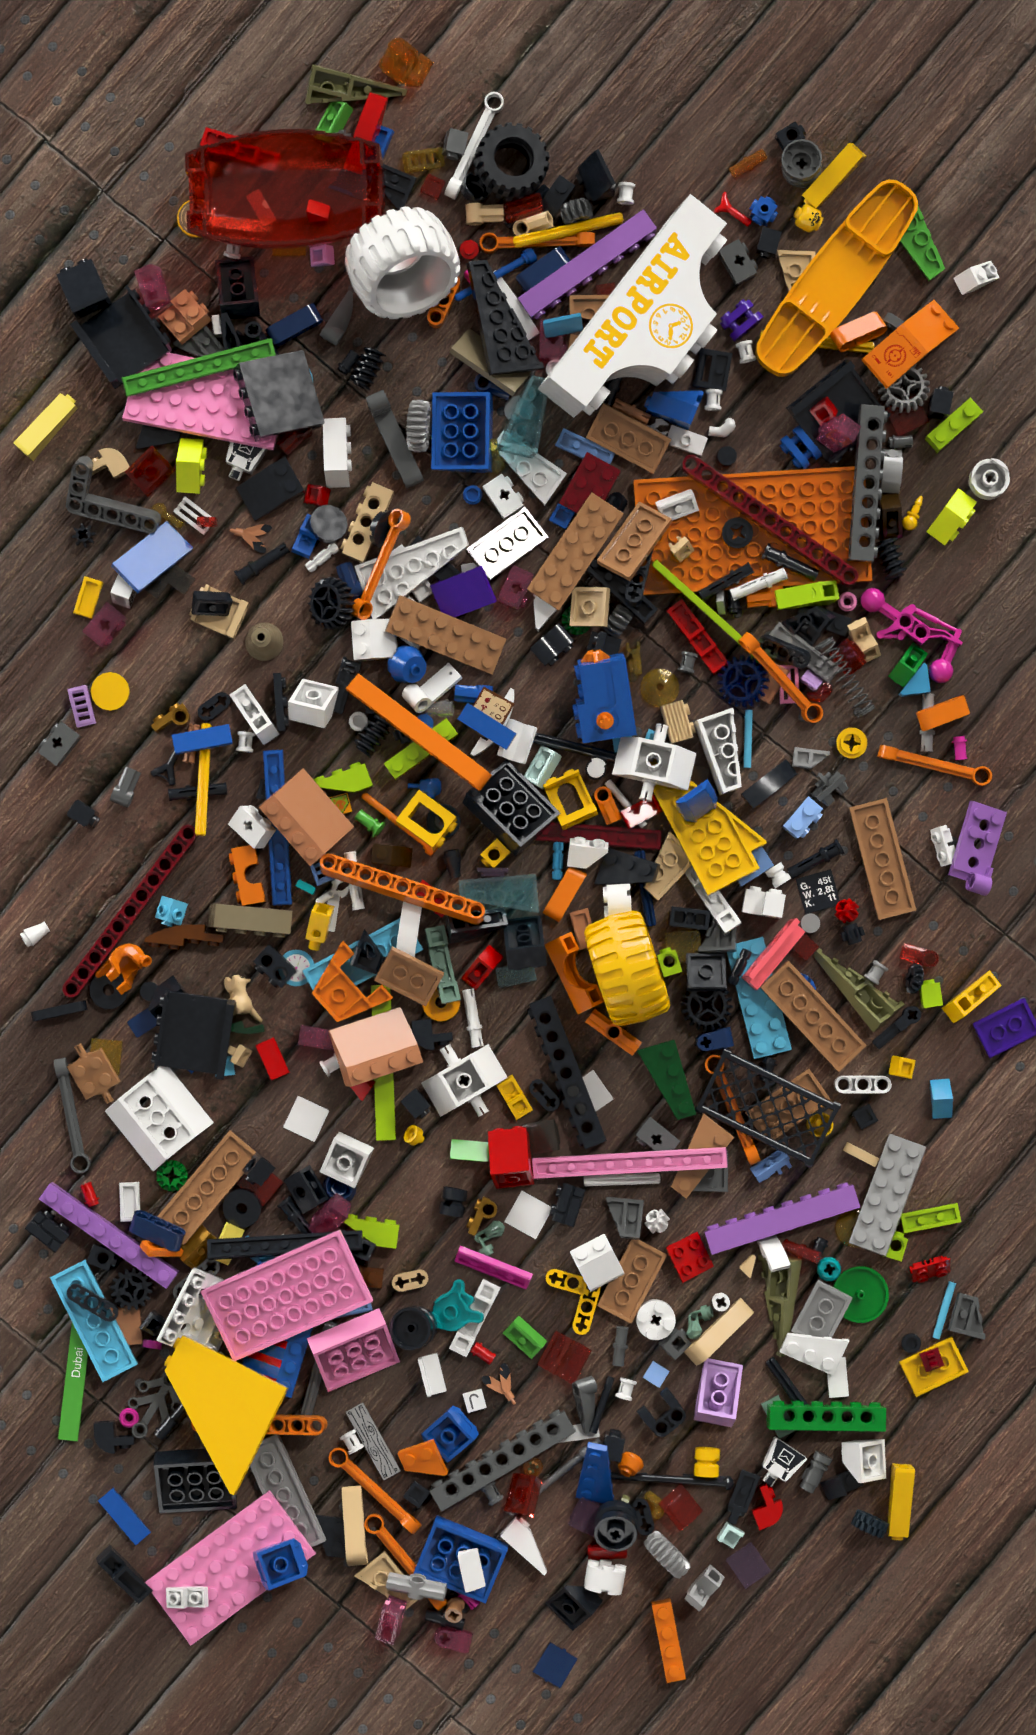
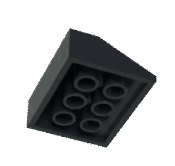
(511, 808)
(190, 1482)

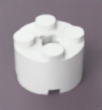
(999, 474)
(618, 899)
(666, 1322)
(604, 1577)

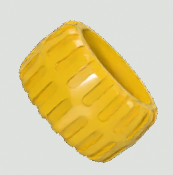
(626, 968)

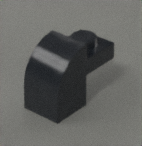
(606, 643)
(424, 1034)
(106, 1437)

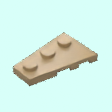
(793, 264)
(673, 865)
(376, 1576)

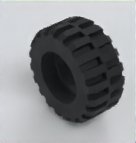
(522, 140)

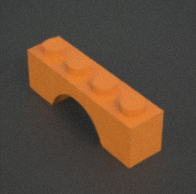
(563, 955)
(668, 1640)

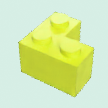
(189, 465)
(954, 515)

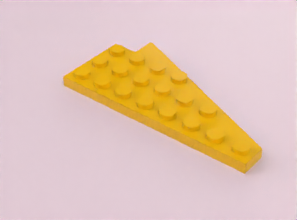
(715, 845)

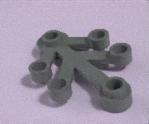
(156, 1400)

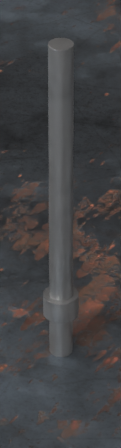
(564, 1469)

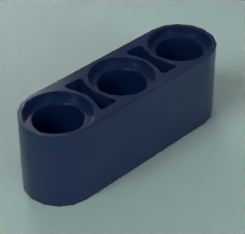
(542, 268)
(294, 325)
(157, 1230)

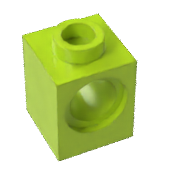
(667, 971)
(930, 994)
(898, 1254)

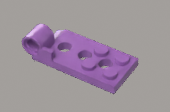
(978, 877)

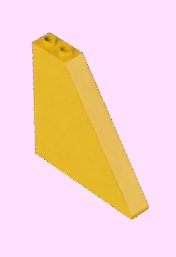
(225, 1404)

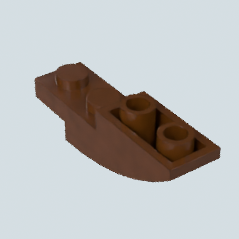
(176, 936)

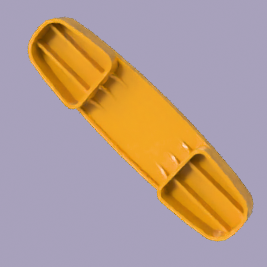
(836, 278)

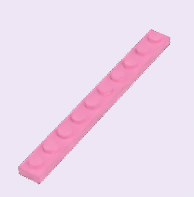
(630, 1162)

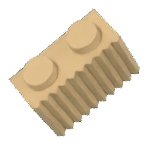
(676, 718)

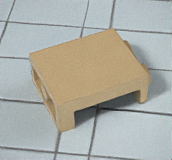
(224, 625)

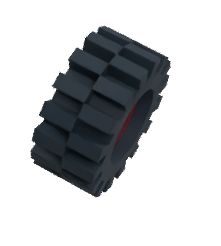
(869, 1523)

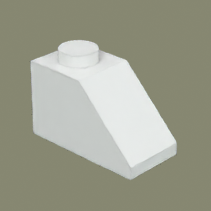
(542, 612)

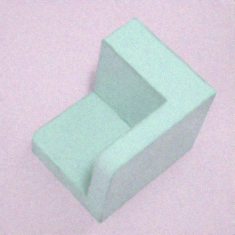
(730, 1534)

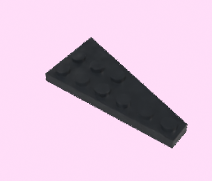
(500, 329)

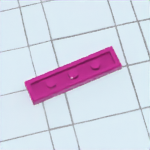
(493, 1267)

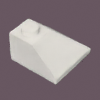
(865, 1459)

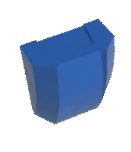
(697, 802)
(451, 1433)
(280, 1563)

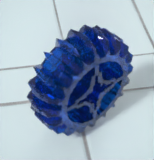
(735, 683)

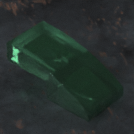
(239, 1027)

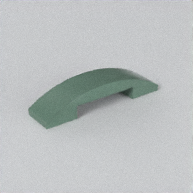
(440, 959)

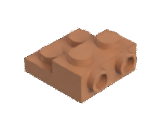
(185, 316)

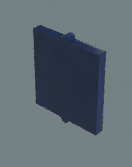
(555, 1665)

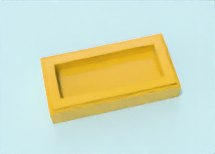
(88, 597)

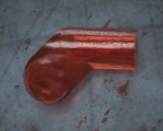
(822, 694)

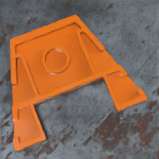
(340, 994)

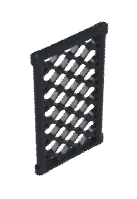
(701, 1108)

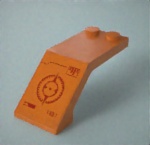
(909, 343)

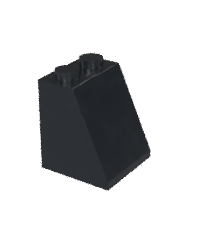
(83, 288)

